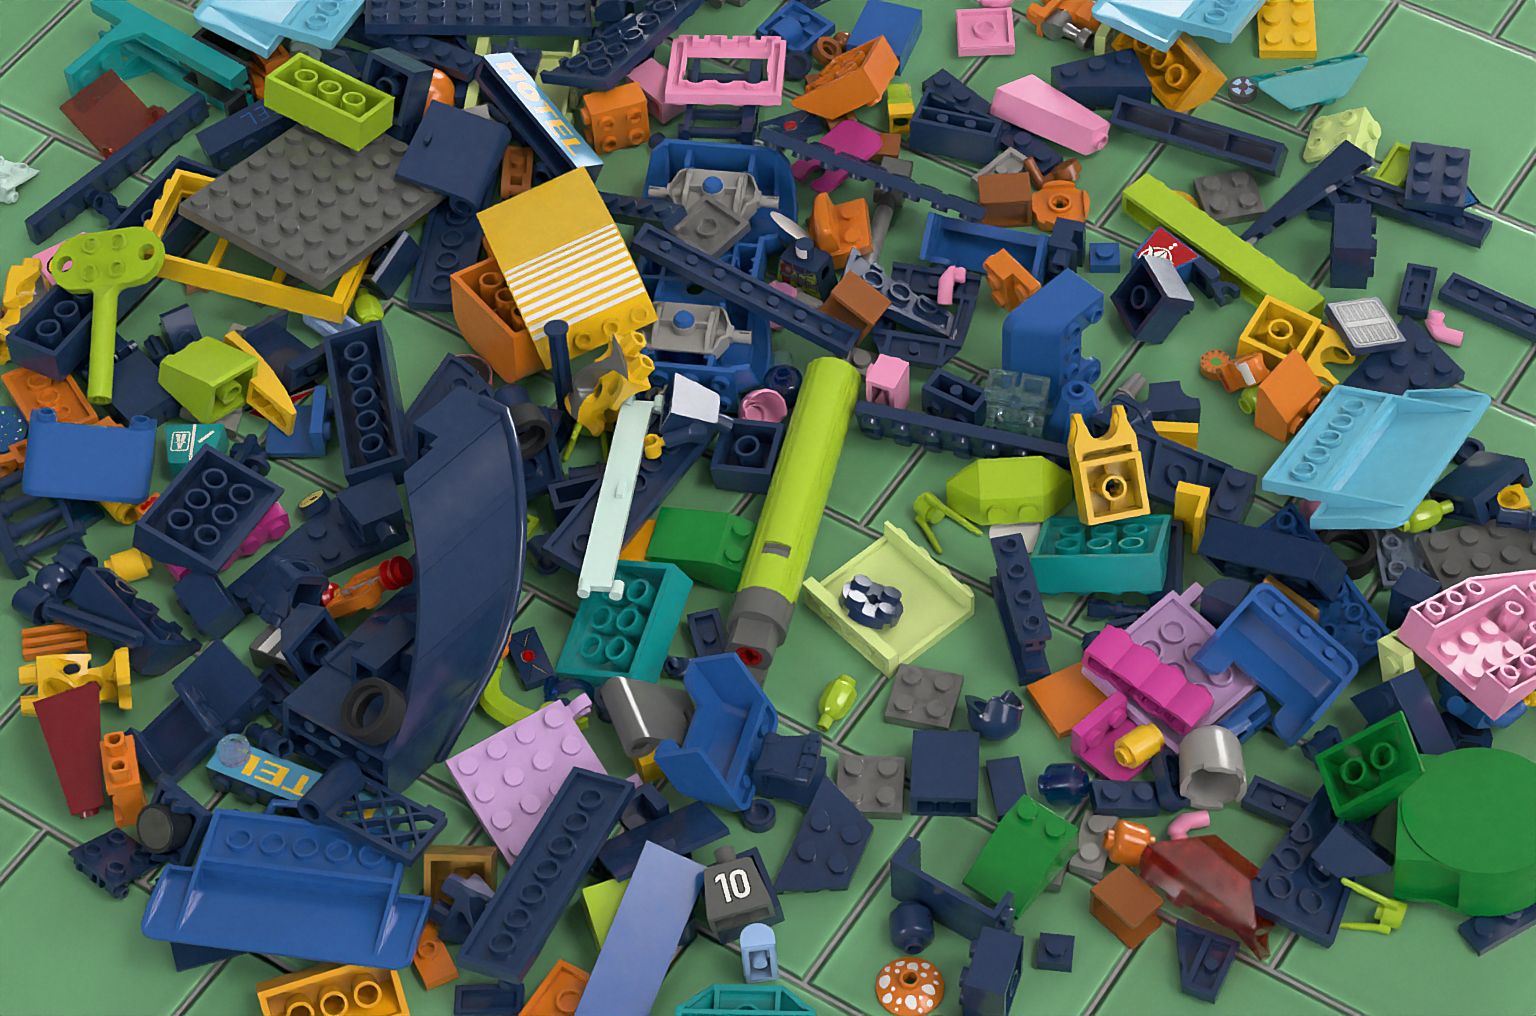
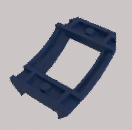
(924, 350)

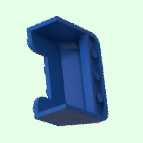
(1047, 330)
(1282, 655)
(723, 734)

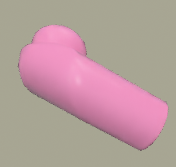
(946, 283)
(1440, 332)
(1186, 822)

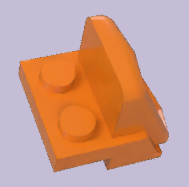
(840, 228)

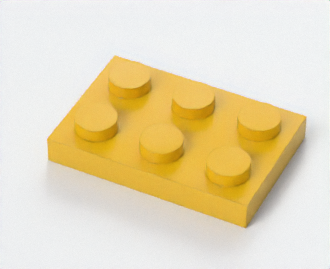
(1286, 30)

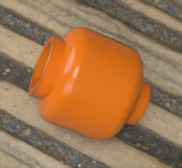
(1126, 842)

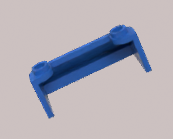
(89, 459)

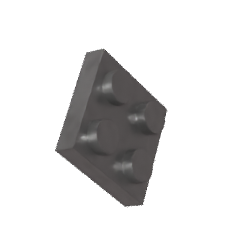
(1230, 197)
(710, 227)
(923, 698)
(873, 784)

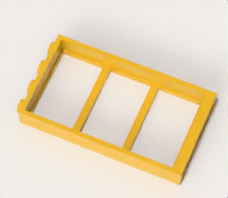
(240, 285)

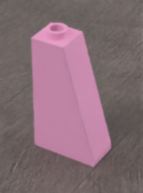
(1050, 114)

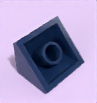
(391, 264)

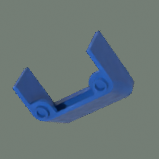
(969, 244)

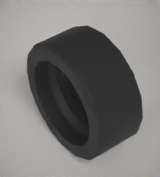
(537, 435)
(1365, 538)
(358, 700)

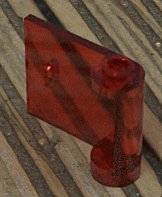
(110, 113)

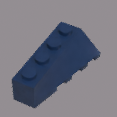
(113, 599)

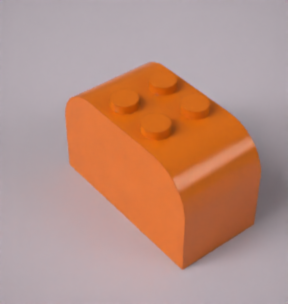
(493, 321)

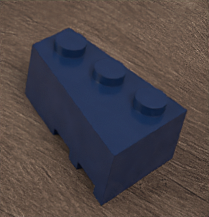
(1102, 78)

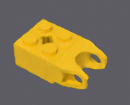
(1281, 328)
(1107, 459)

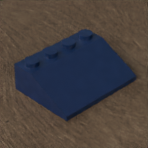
(205, 512)

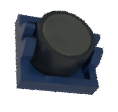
(172, 825)

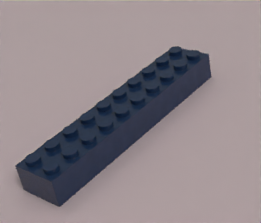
(59, 326)

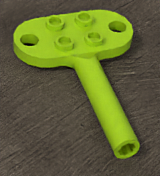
(105, 266)

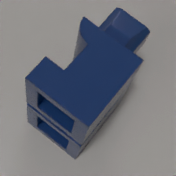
(1066, 247)

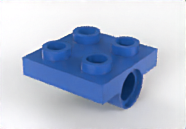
(796, 25)

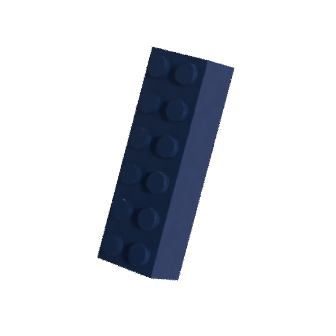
(368, 403)

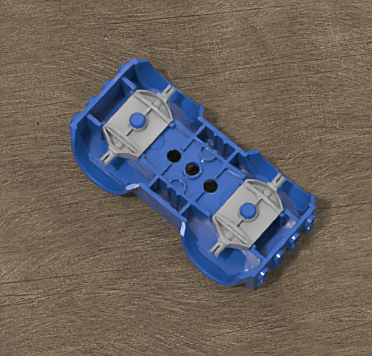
(704, 332)

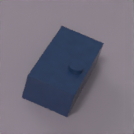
(1255, 553)

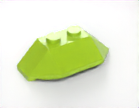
(1009, 490)

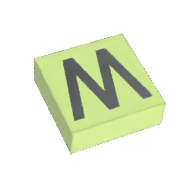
(1103, 39)

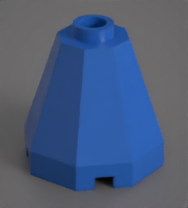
(1072, 398)

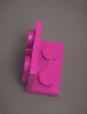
(1095, 739)

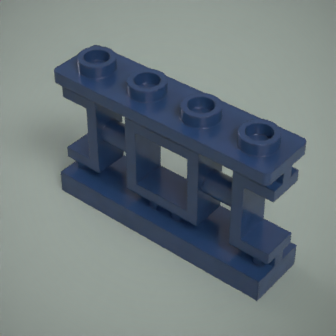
(1020, 609)

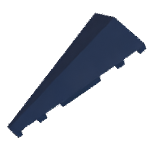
(1327, 175)

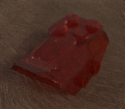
(1213, 881)

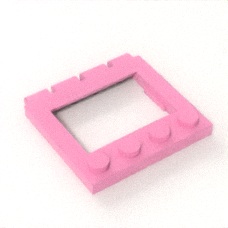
(736, 92)

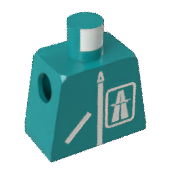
(187, 439)

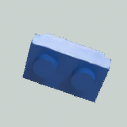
(310, 432)

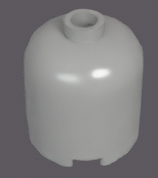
(1211, 768)

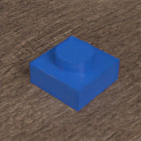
(1104, 257)

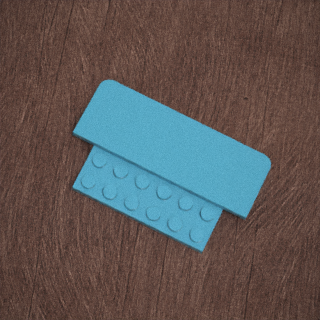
(1163, 21)
(265, 23)
(1374, 453)

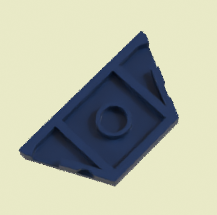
(1170, 462)
(826, 845)

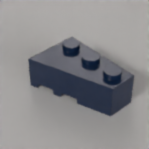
(953, 131)
(1411, 696)

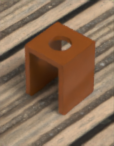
(1006, 199)
(856, 304)
(1125, 906)

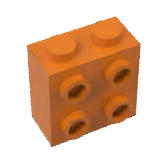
(615, 118)

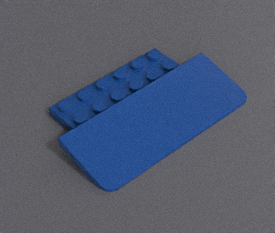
(290, 893)

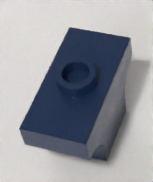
(179, 328)
(1171, 404)

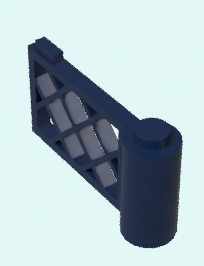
(342, 784)

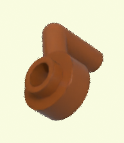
(1065, 171)

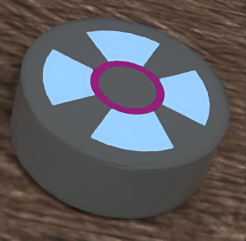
(1241, 90)

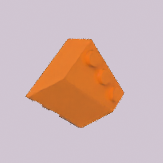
(850, 80)

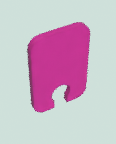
(845, 137)

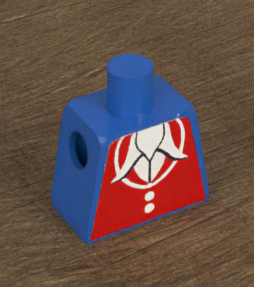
(1167, 246)

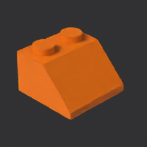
(1287, 398)

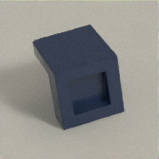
(644, 807)

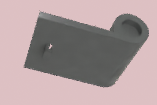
(646, 714)

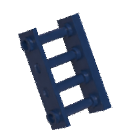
(746, 115)
(17, 555)

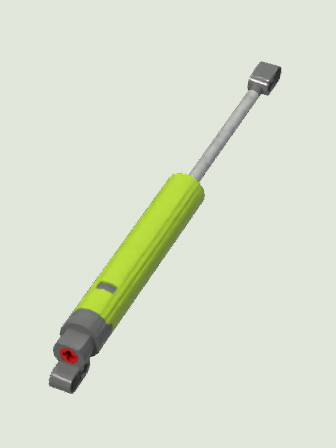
(800, 486)

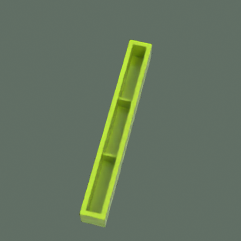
(1155, 205)

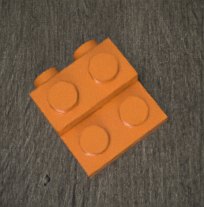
(1009, 280)

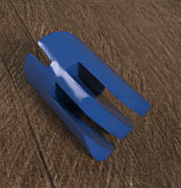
(1248, 717)

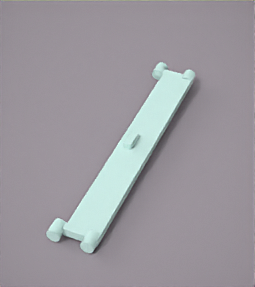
(616, 498)

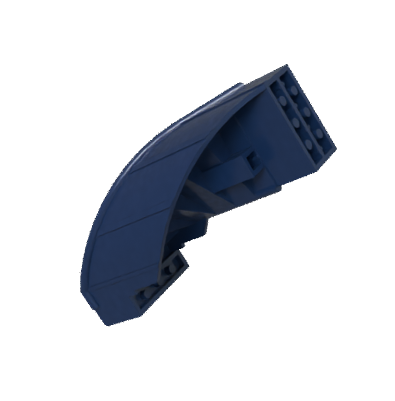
(455, 617)

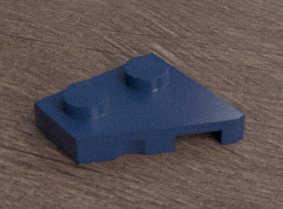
(1203, 960)

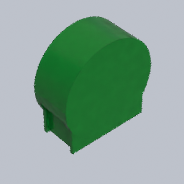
(1469, 833)

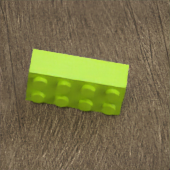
(328, 101)

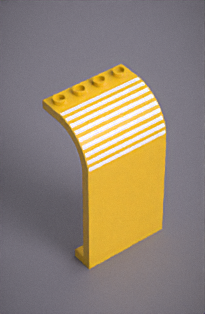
(567, 264)

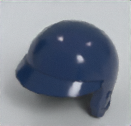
(995, 718)

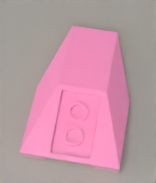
(1480, 638)

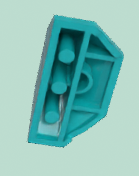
(1312, 82)
(744, 1001)

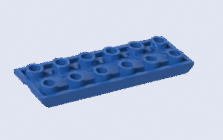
(1351, 617)

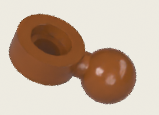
(828, 48)

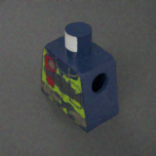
(808, 269)

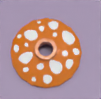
(914, 998)

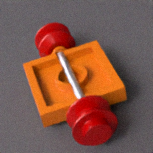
(366, 587)

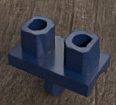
(526, 57)
(251, 455)

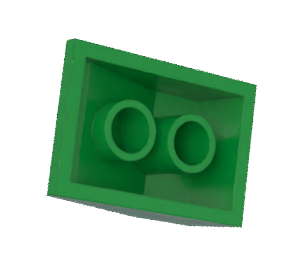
(703, 544)
(1370, 768)
(1023, 855)

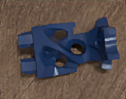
(458, 920)

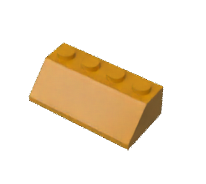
(1179, 77)
(334, 991)

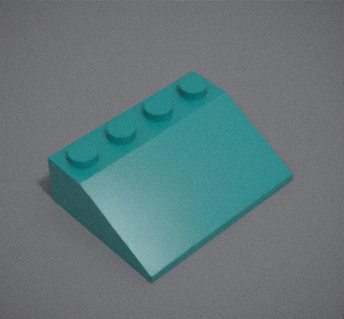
(1102, 556)
(627, 634)

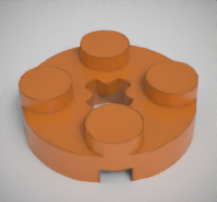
(1054, 192)

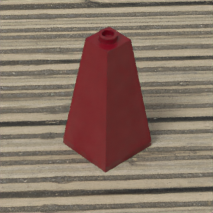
(73, 738)

